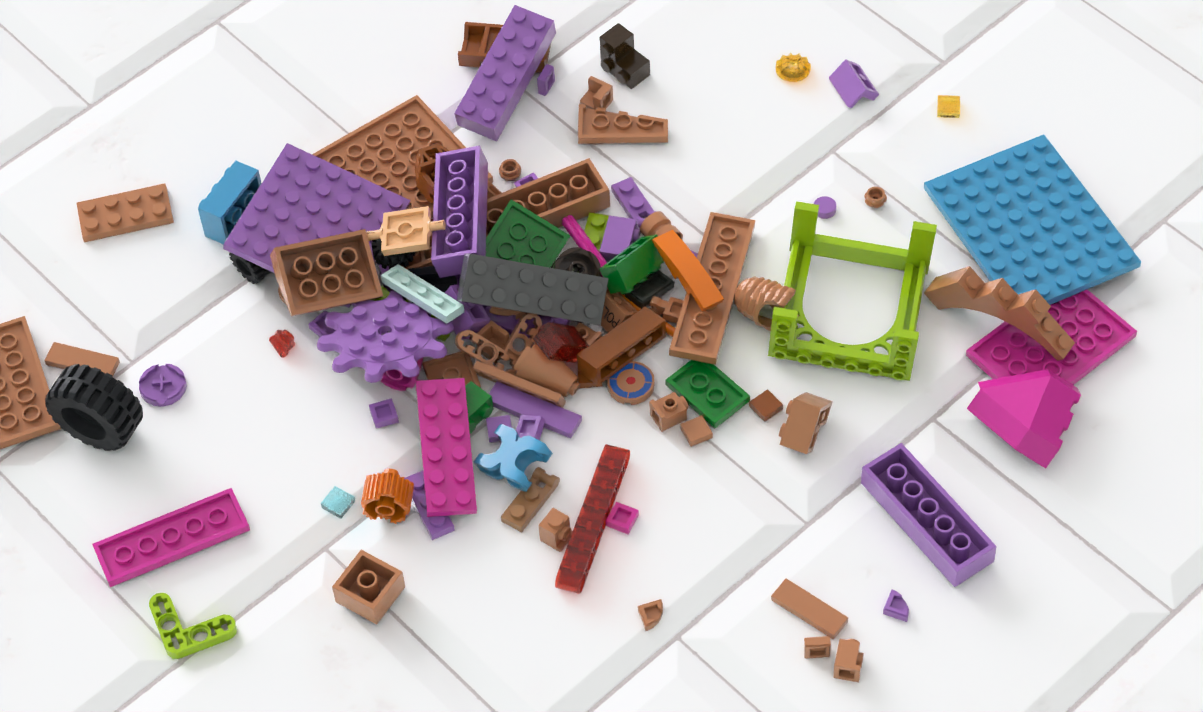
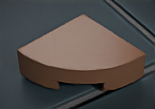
(651, 613)

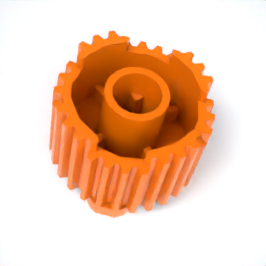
(387, 496)

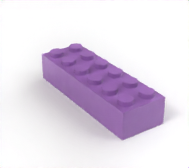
(505, 73)
(462, 203)
(928, 514)

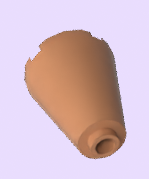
(550, 374)

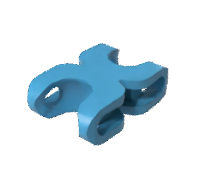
(513, 457)

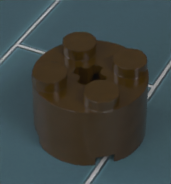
(579, 261)

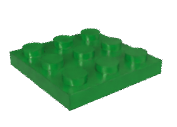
(525, 237)

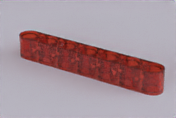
(592, 519)

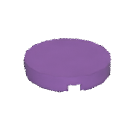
(162, 385)

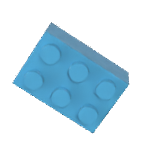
(228, 200)

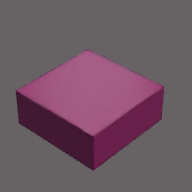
(622, 518)

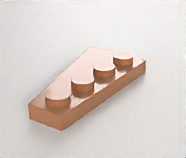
(610, 127)

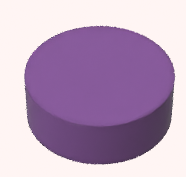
(827, 207)

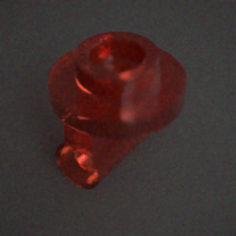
(282, 342)

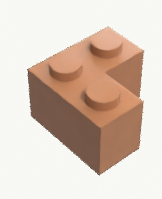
(804, 420)

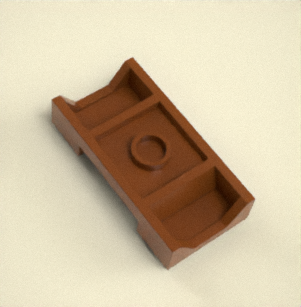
(478, 41)

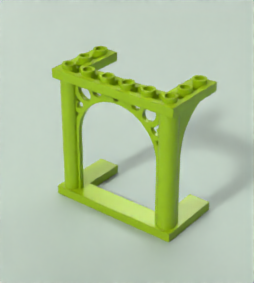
(853, 358)

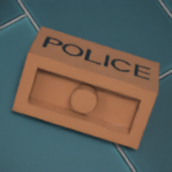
(615, 310)

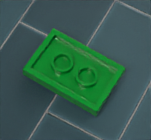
(708, 391)

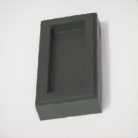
(654, 286)

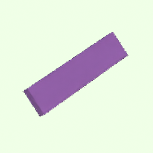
(521, 403)

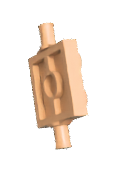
(406, 231)

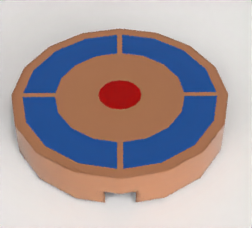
(631, 383)

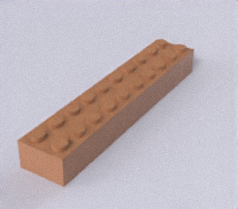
(552, 197)

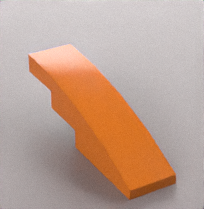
(688, 270)

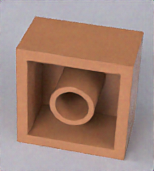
(368, 586)

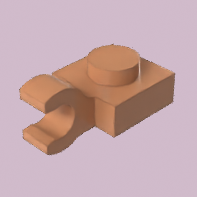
(670, 309)

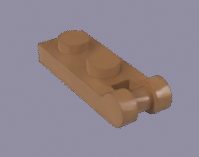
(528, 503)

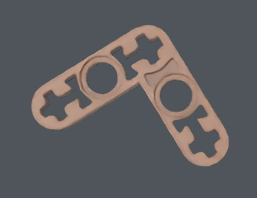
(508, 351)

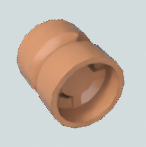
(658, 224)

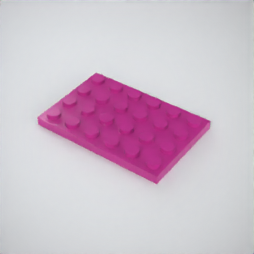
(1084, 317)

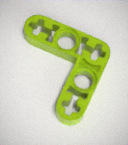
(186, 636)

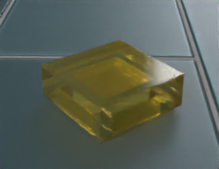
(948, 106)

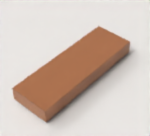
(66, 355)
(809, 608)

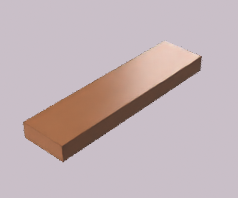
(497, 375)

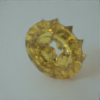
(793, 74)

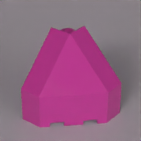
(1027, 411)

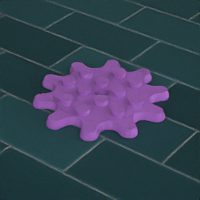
(362, 345)

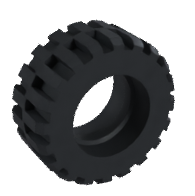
(94, 407)

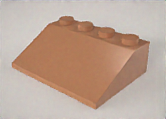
(326, 272)

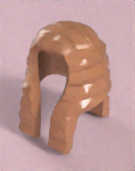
(755, 293)

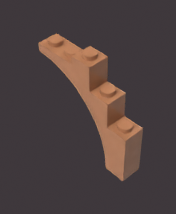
(997, 298)

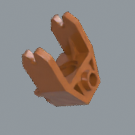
(426, 170)

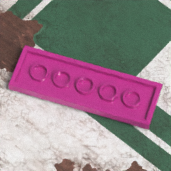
(446, 447)
(170, 537)

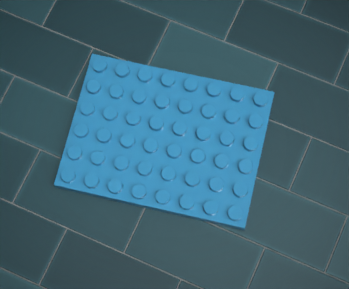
(1032, 222)

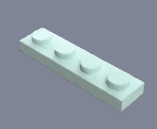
(422, 293)

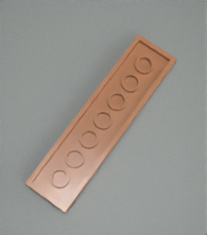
(723, 256)

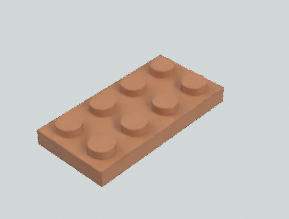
(124, 212)

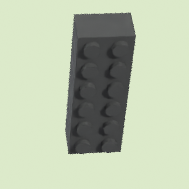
(532, 289)

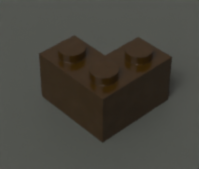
(621, 58)

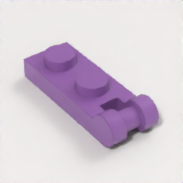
(632, 200)

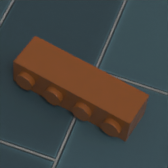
(621, 345)

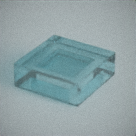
(338, 502)

